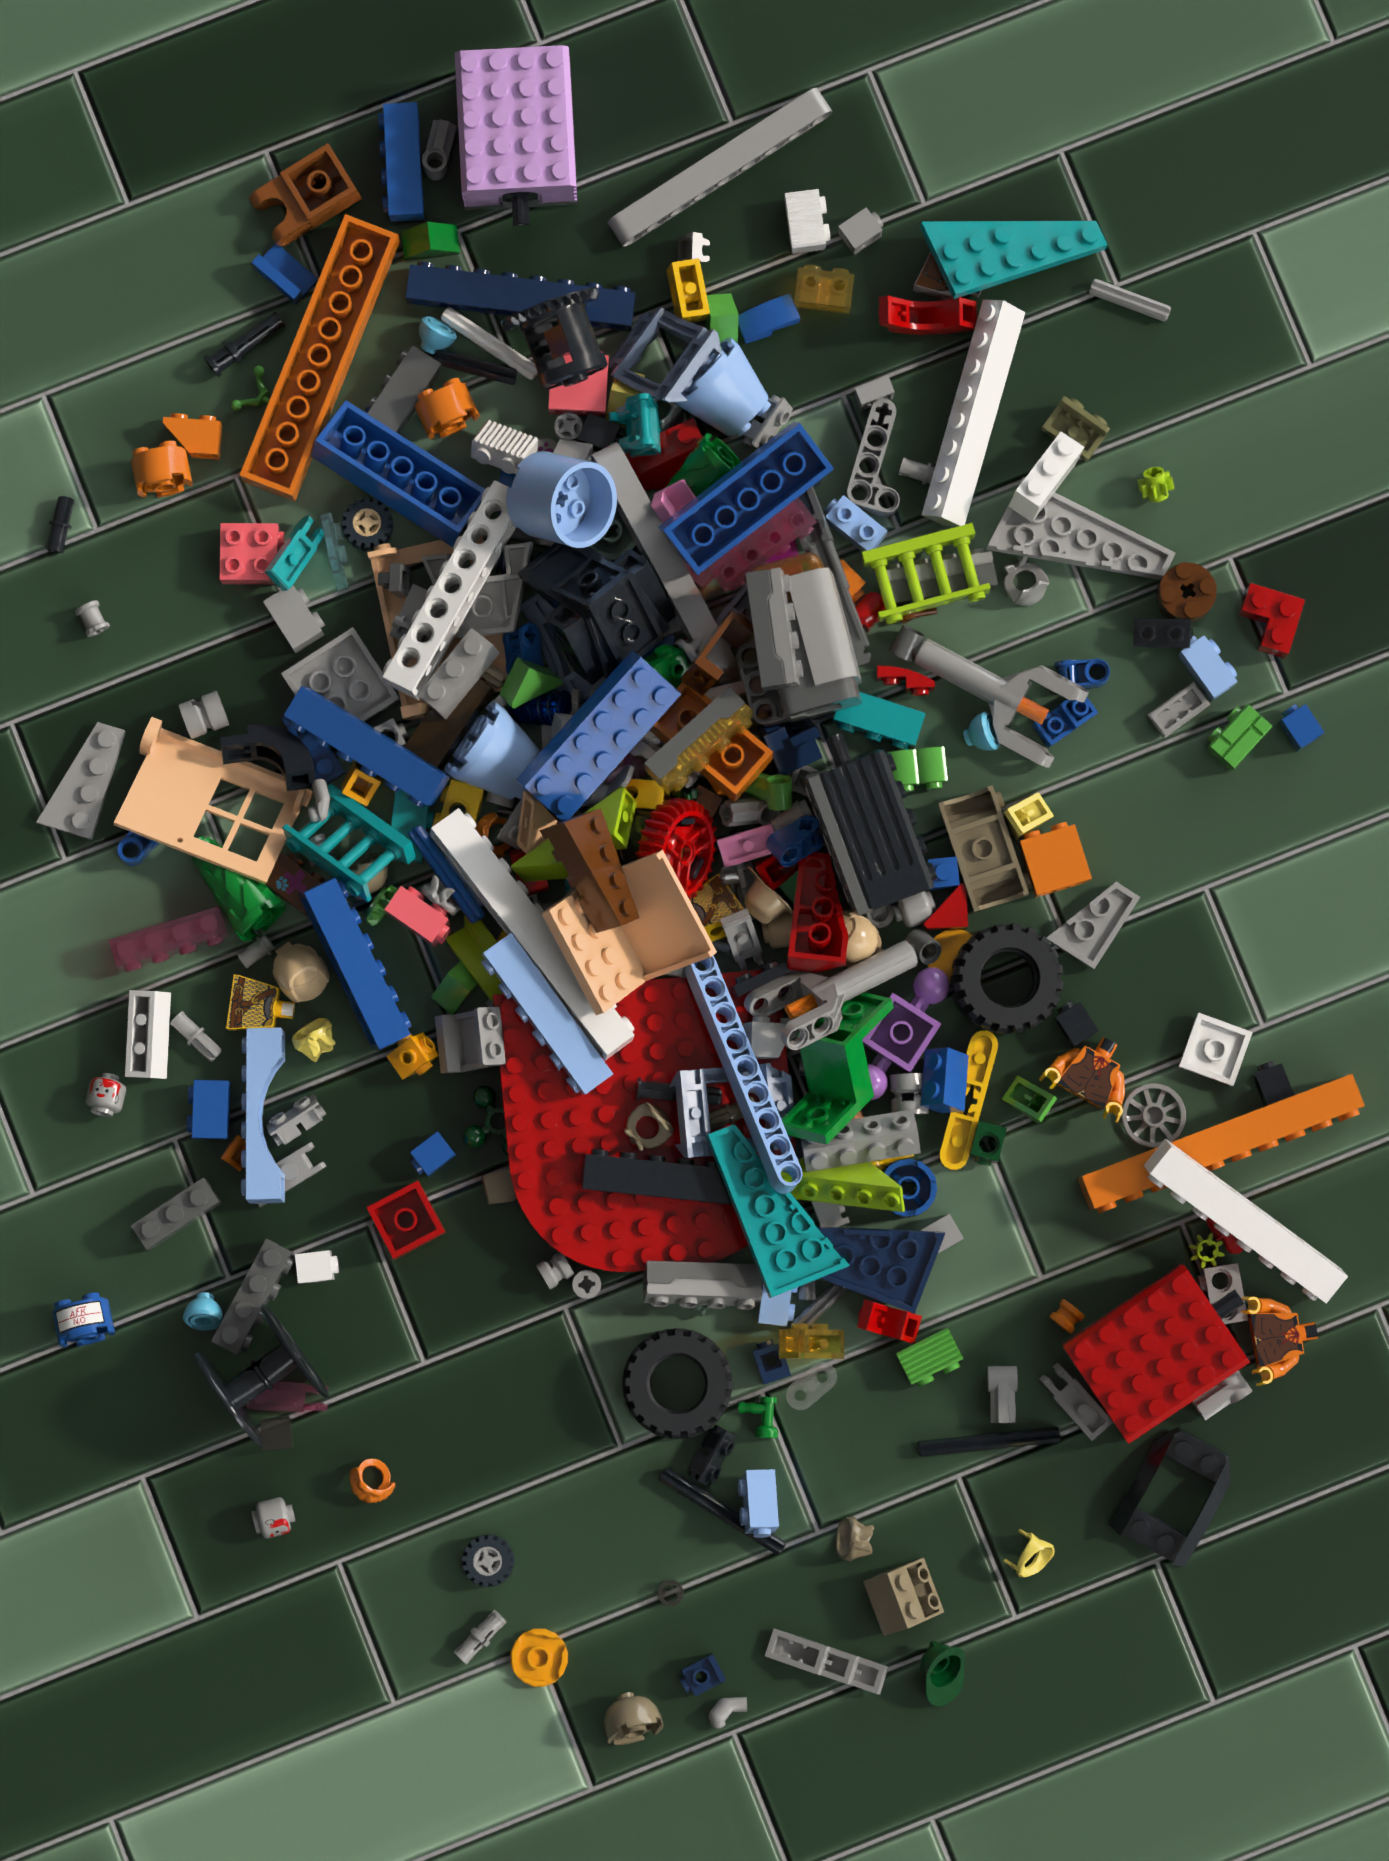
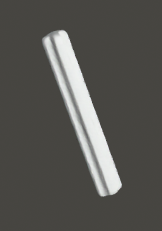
(489, 343)

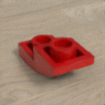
(914, 682)

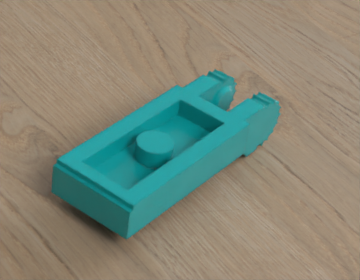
(294, 554)

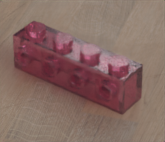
(762, 544)
(169, 938)

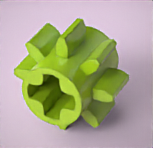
(1155, 484)
(1198, 1247)

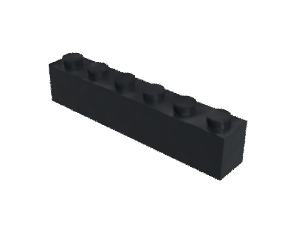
(653, 1177)

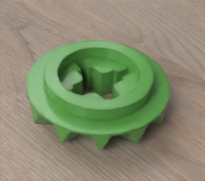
(376, 910)

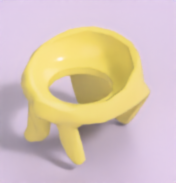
(314, 1038)
(1044, 1553)

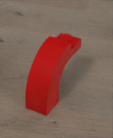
(927, 317)

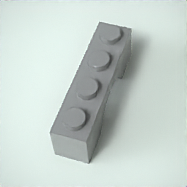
(766, 1036)

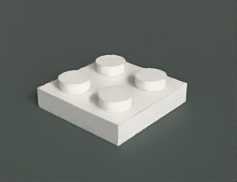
(1215, 1049)

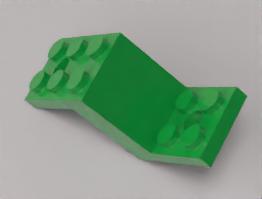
(837, 1072)

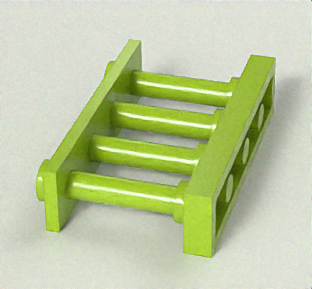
(905, 553)

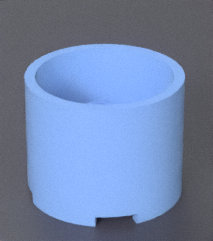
(562, 499)

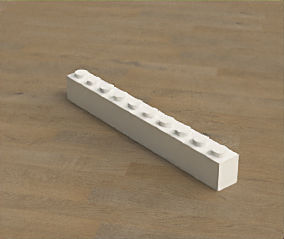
(518, 915)

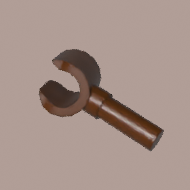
(907, 618)

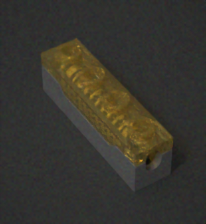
(699, 740)

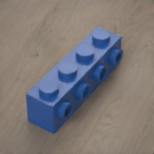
(403, 161)

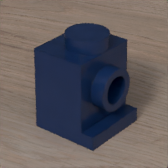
(776, 1372)
(710, 1667)

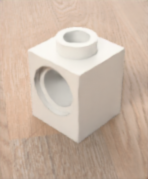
(316, 1266)

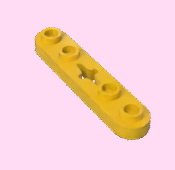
(960, 1127)

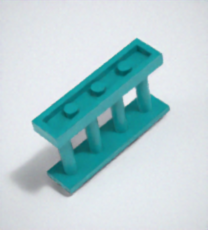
(356, 818)

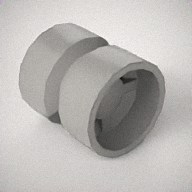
(203, 714)
(907, 1084)

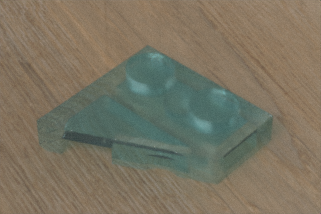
(336, 553)

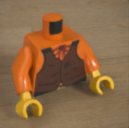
(1090, 1076)
(1276, 1337)

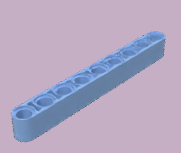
(740, 1084)

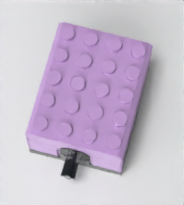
(516, 129)

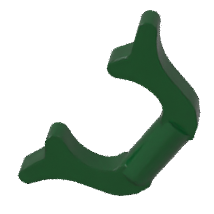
(688, 793)

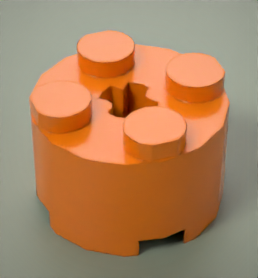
(446, 409)
(161, 469)

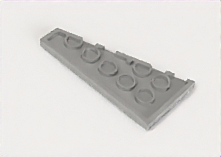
(1081, 538)

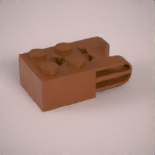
(300, 194)

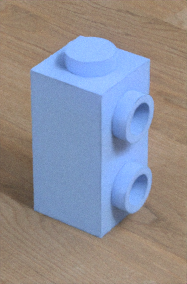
(854, 524)
(1207, 667)
(776, 1309)
(759, 1502)

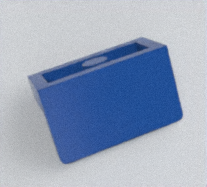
(285, 273)

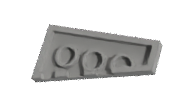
(83, 789)

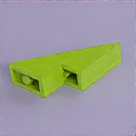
(619, 814)
(849, 1185)

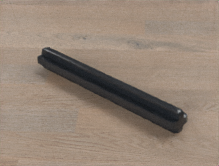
(988, 1441)
(716, 1508)

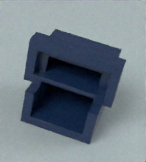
(791, 744)

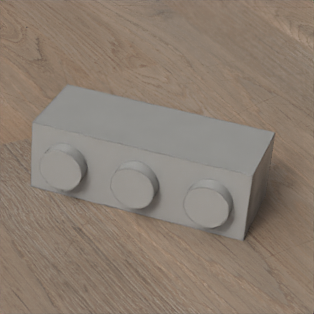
(458, 673)

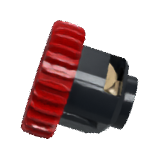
(683, 833)

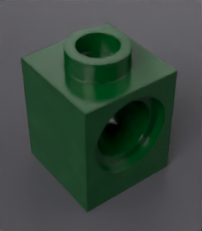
(993, 1131)

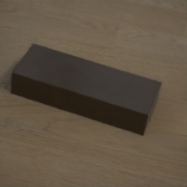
(439, 737)

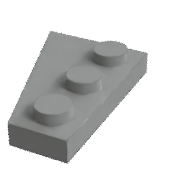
(1096, 925)

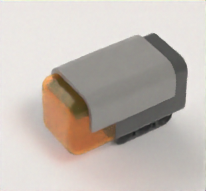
(824, 648)

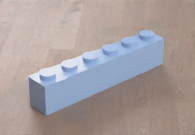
(546, 1014)

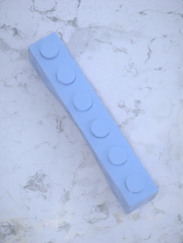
(264, 1057)

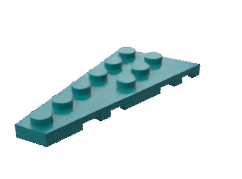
(995, 252)
(776, 1227)

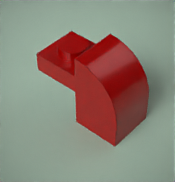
(889, 1321)

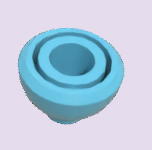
(435, 334)
(982, 733)
(203, 1313)

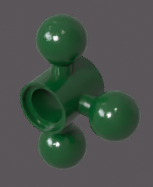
(475, 1135)

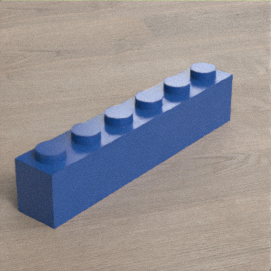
(366, 746)

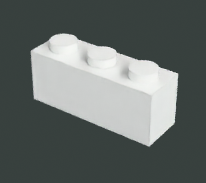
(1046, 476)
(147, 1034)

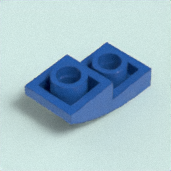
(767, 317)
(1064, 720)

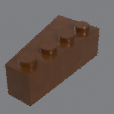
(593, 869)

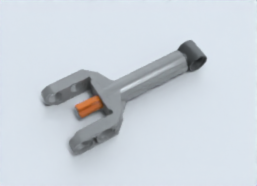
(1003, 694)
(819, 996)

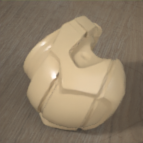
(862, 939)
(300, 972)

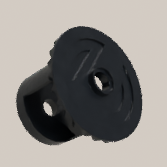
(571, 337)

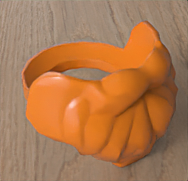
(483, 826)
(363, 1491)

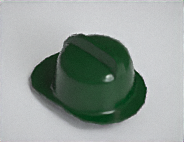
(943, 1672)

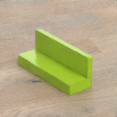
(468, 946)

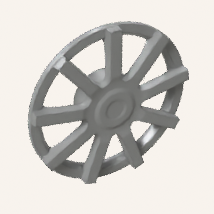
(1153, 1115)

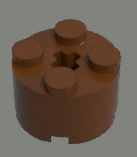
(1179, 578)

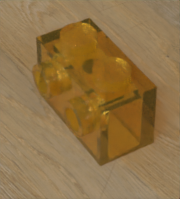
(824, 289)
(811, 1343)

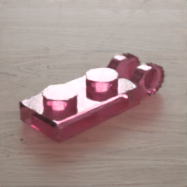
(286, 1397)

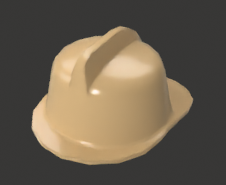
(763, 902)

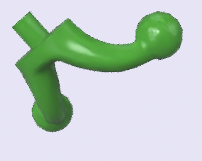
(262, 397)

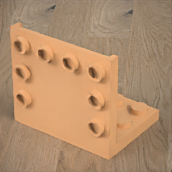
(625, 957)

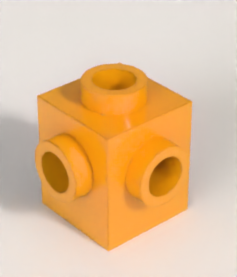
(413, 1055)

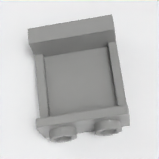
(470, 1040)

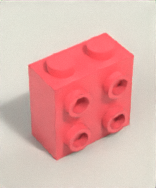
(583, 397)
(248, 551)
(417, 916)

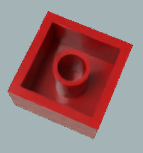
(406, 1220)

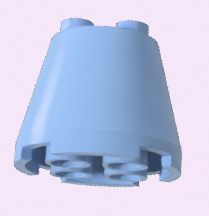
(726, 391)
(494, 754)

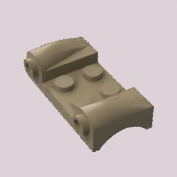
(984, 849)

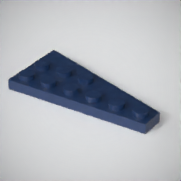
(885, 1262)

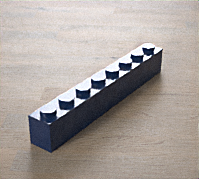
(508, 294)

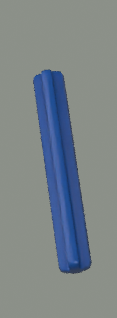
(446, 874)

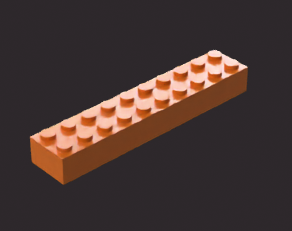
(320, 357)
(1230, 1140)

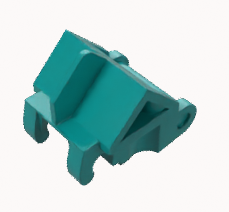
(642, 425)

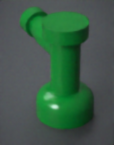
(766, 1408)

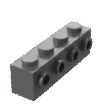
(256, 1289)

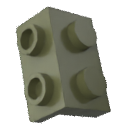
(1077, 424)

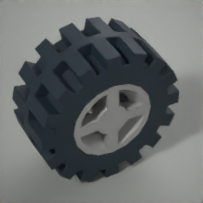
(480, 1566)

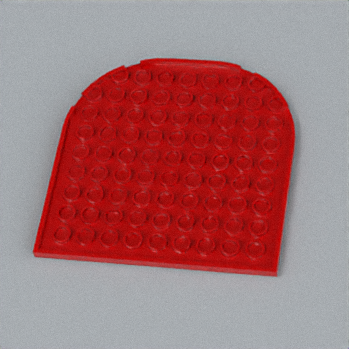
(554, 1127)

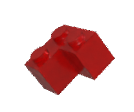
(1278, 612)

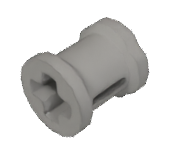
(92, 618)

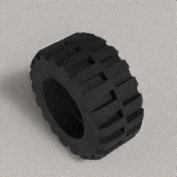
(1045, 972)
(638, 1392)

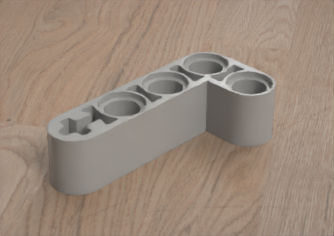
(875, 456)

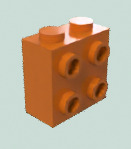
(1054, 859)

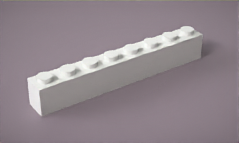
(973, 413)
(1245, 1221)

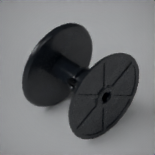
(260, 1375)

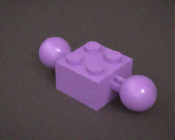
(905, 1029)

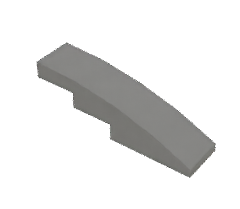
(826, 1661)

